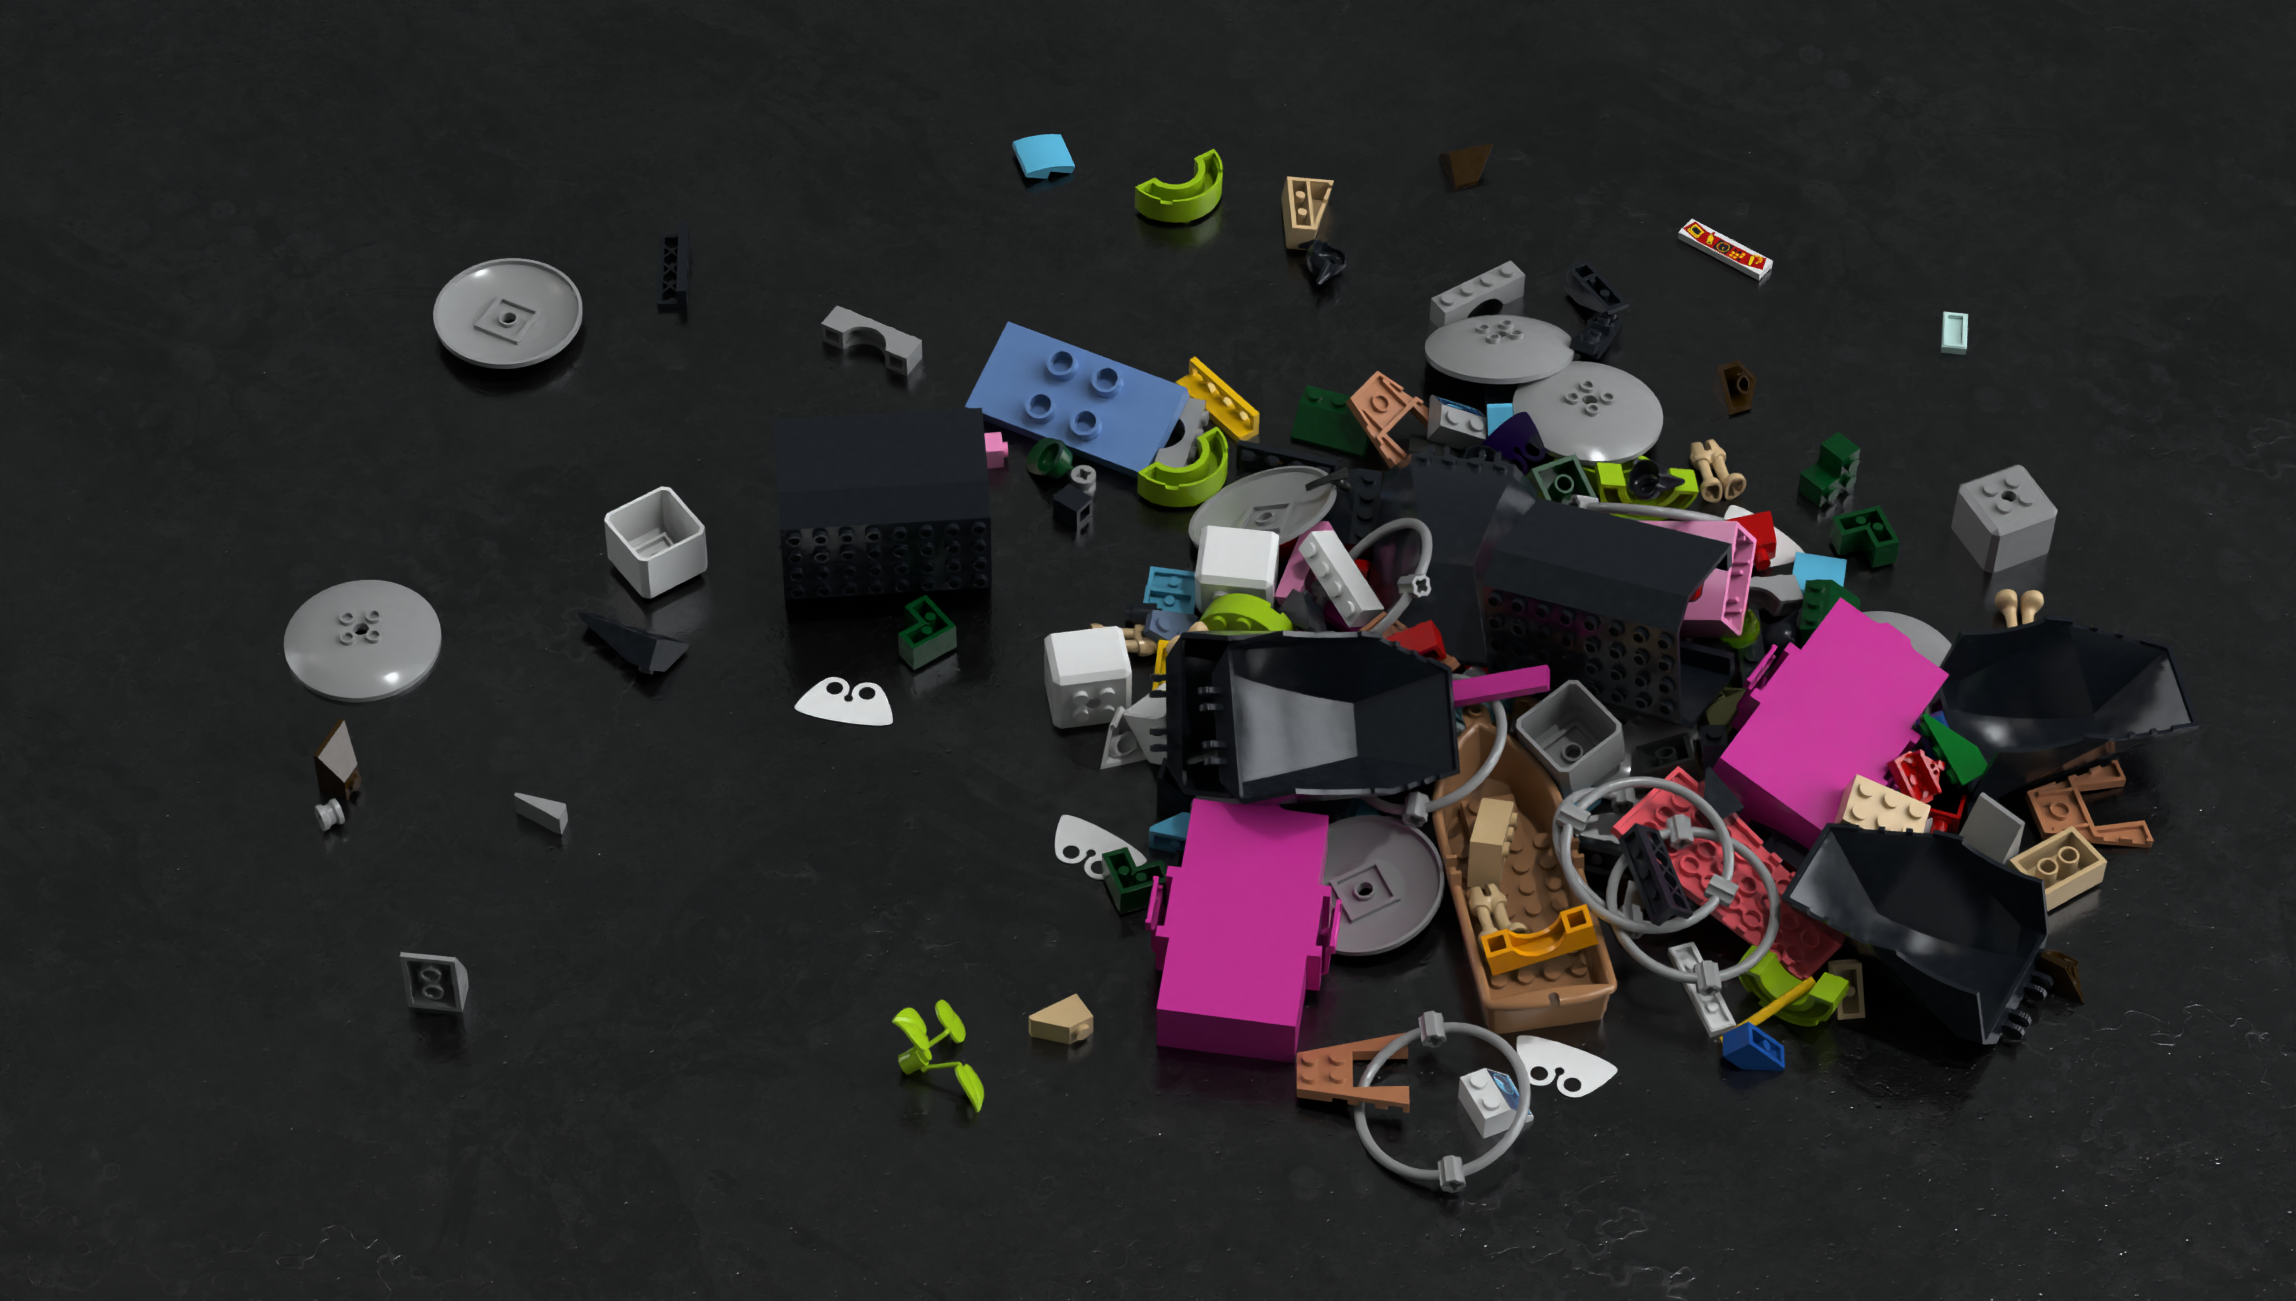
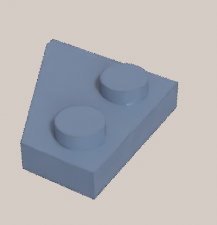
(1167, 625)

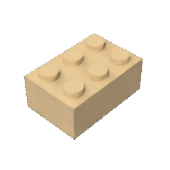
(1876, 805)
(2064, 863)

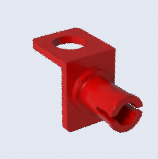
(1947, 821)

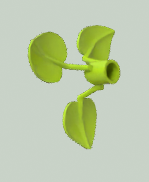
(920, 1055)

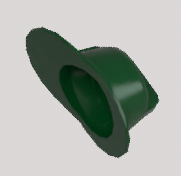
(1049, 458)

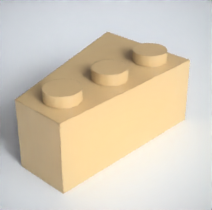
(1303, 208)
(1491, 842)

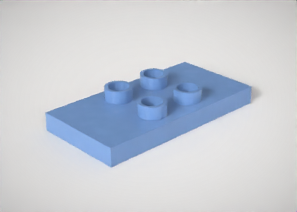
(1079, 398)

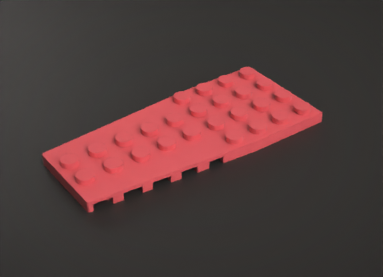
(1798, 944)

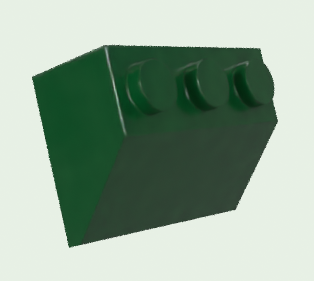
(1328, 423)
(1818, 601)

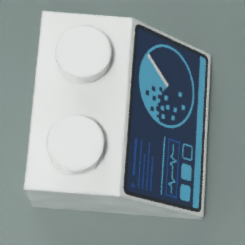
(1490, 1101)

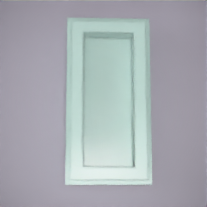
(1954, 333)

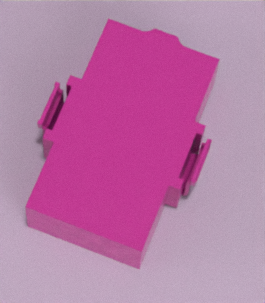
(1822, 719)
(1243, 930)

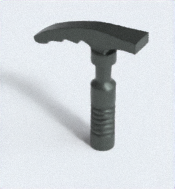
(1335, 478)

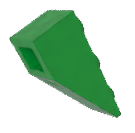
(1959, 755)

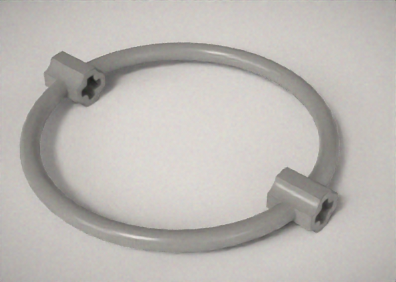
(1621, 508)
(1409, 586)
(1622, 802)
(1418, 805)
(1574, 820)
(1706, 973)
(1450, 1169)

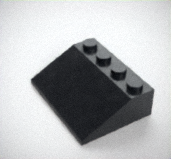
(1356, 512)

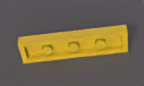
(1224, 405)

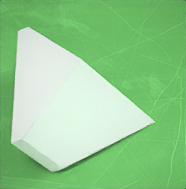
(1121, 743)

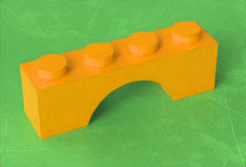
(1511, 951)

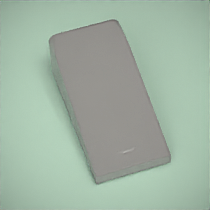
(542, 811)

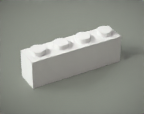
(1340, 578)

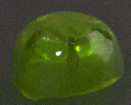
(1749, 633)

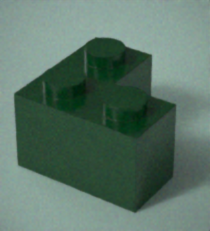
(1832, 472)
(1868, 532)
(927, 633)
(1131, 884)

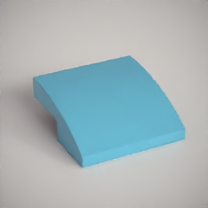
(1043, 155)
(1818, 567)
(1171, 590)

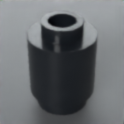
(1138, 613)

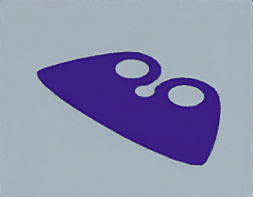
(1516, 432)

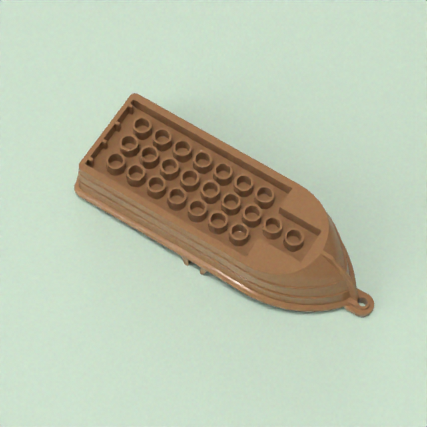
(1550, 991)

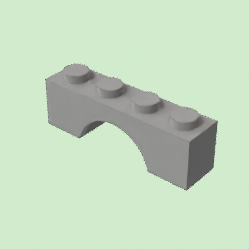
(1500, 283)
(847, 328)
(1188, 428)
(1776, 594)

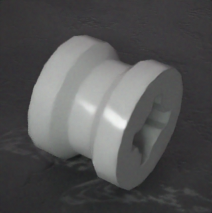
(1084, 478)
(329, 814)

